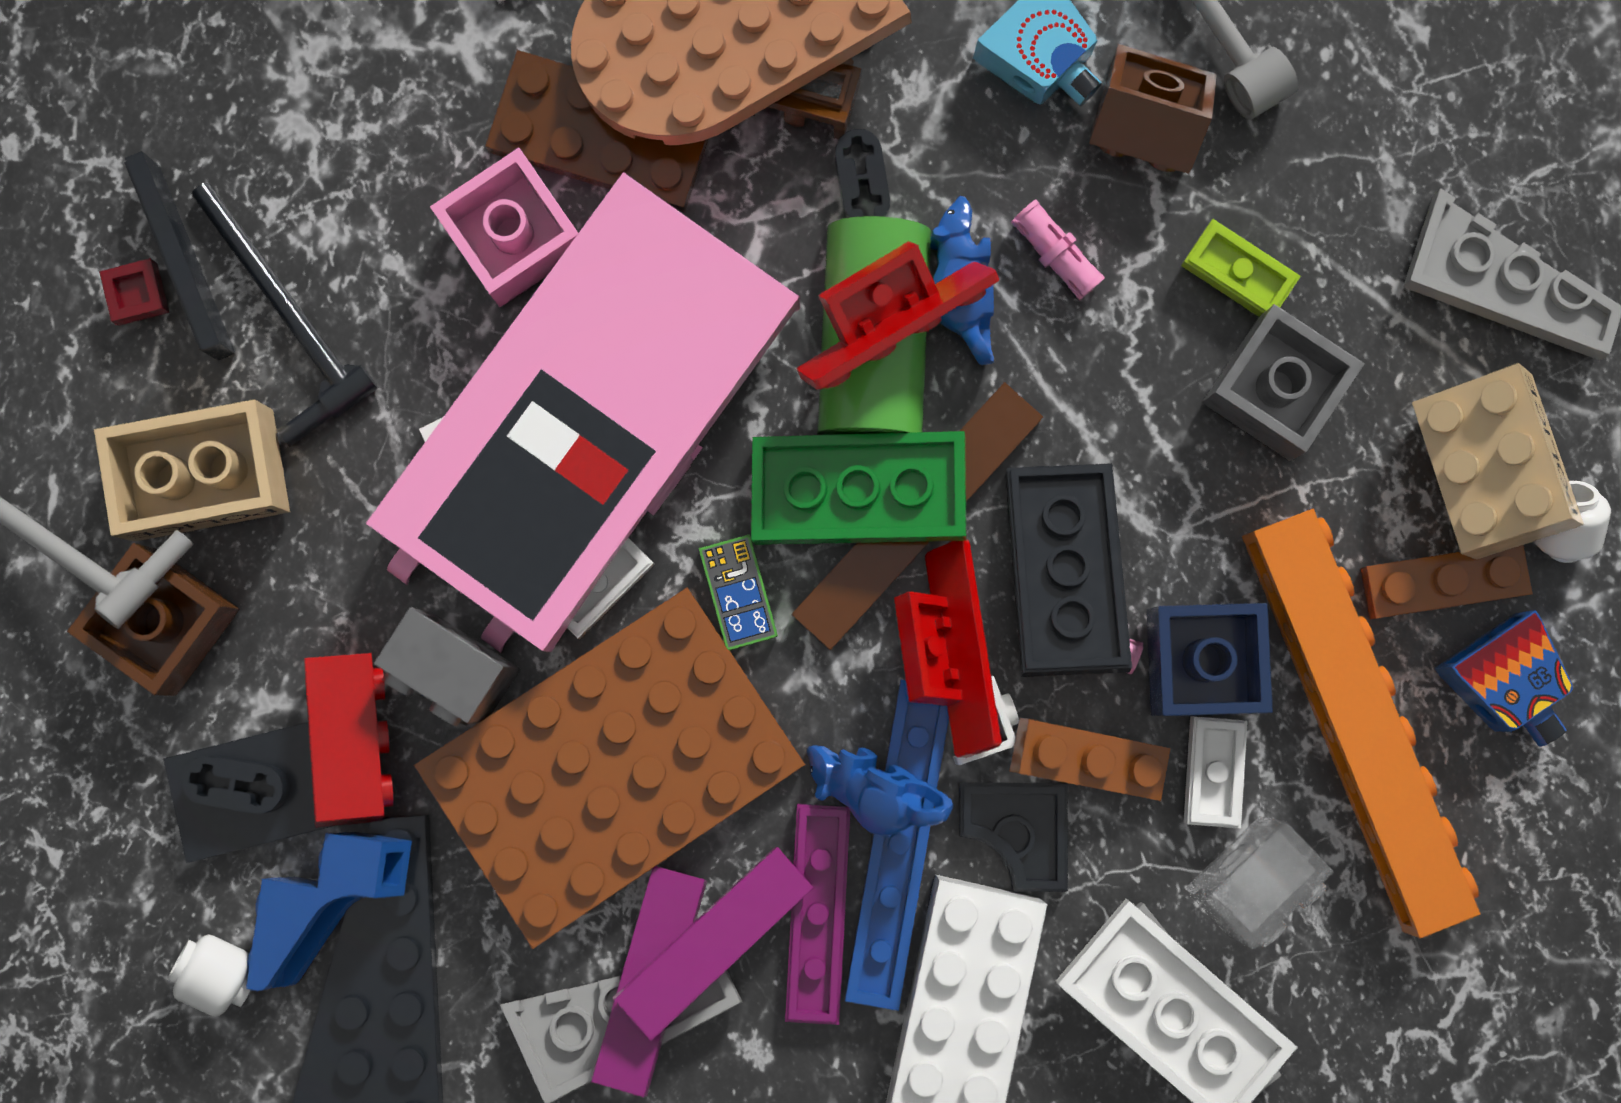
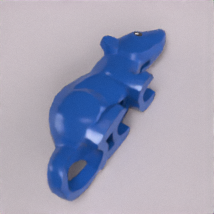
(954, 252)
(878, 799)

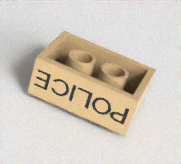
(1497, 462)
(191, 470)

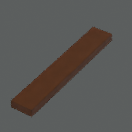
(875, 565)

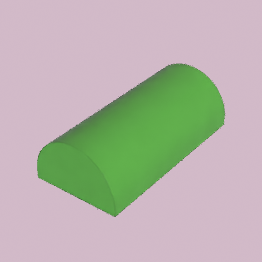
(883, 392)

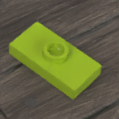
(1239, 269)

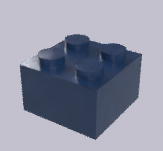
(1209, 659)

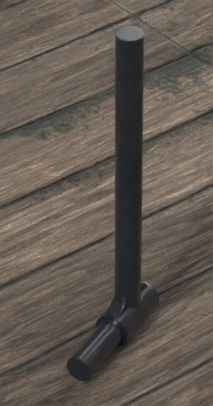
(342, 384)

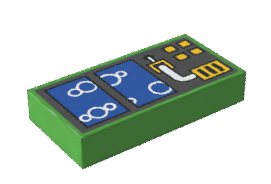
(738, 592)

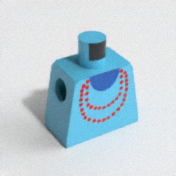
(1041, 49)

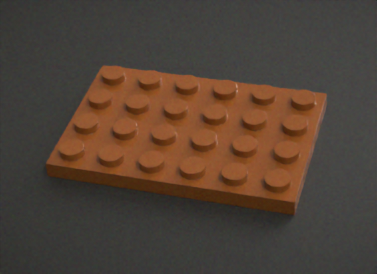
(609, 767)

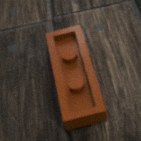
(1444, 582)
(1089, 759)

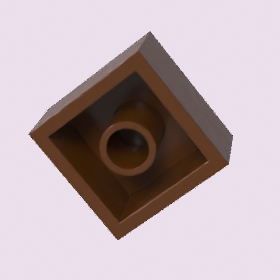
(165, 634)

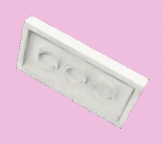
(1174, 1011)

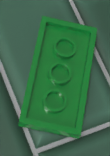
(859, 488)

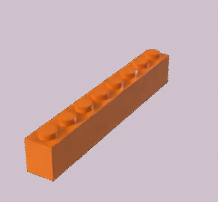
(1362, 725)

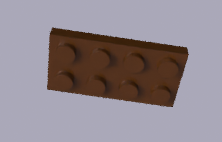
(561, 133)

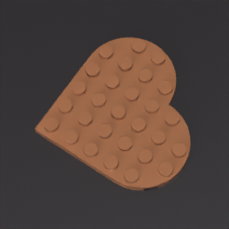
(709, 64)

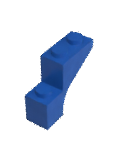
(301, 913)

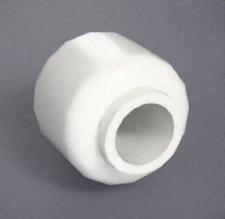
(1584, 540)
(210, 975)

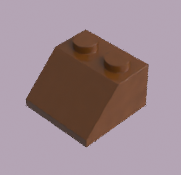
(1154, 110)

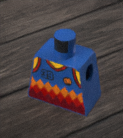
(1512, 678)

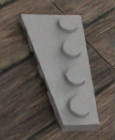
(1489, 275)
(566, 1028)

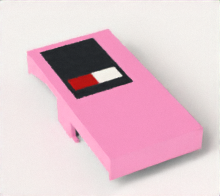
(583, 415)

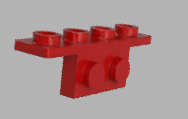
(887, 305)
(948, 650)

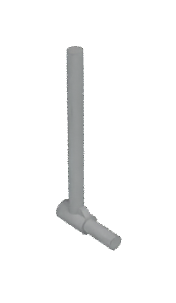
(118, 595)

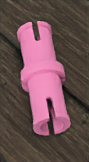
(1057, 249)

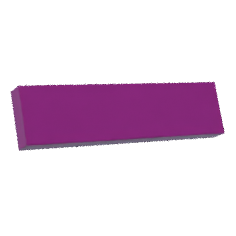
(666, 912)
(819, 915)
(712, 943)

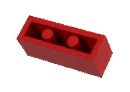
(346, 740)

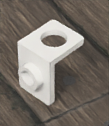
(1007, 718)

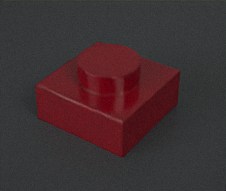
(134, 292)

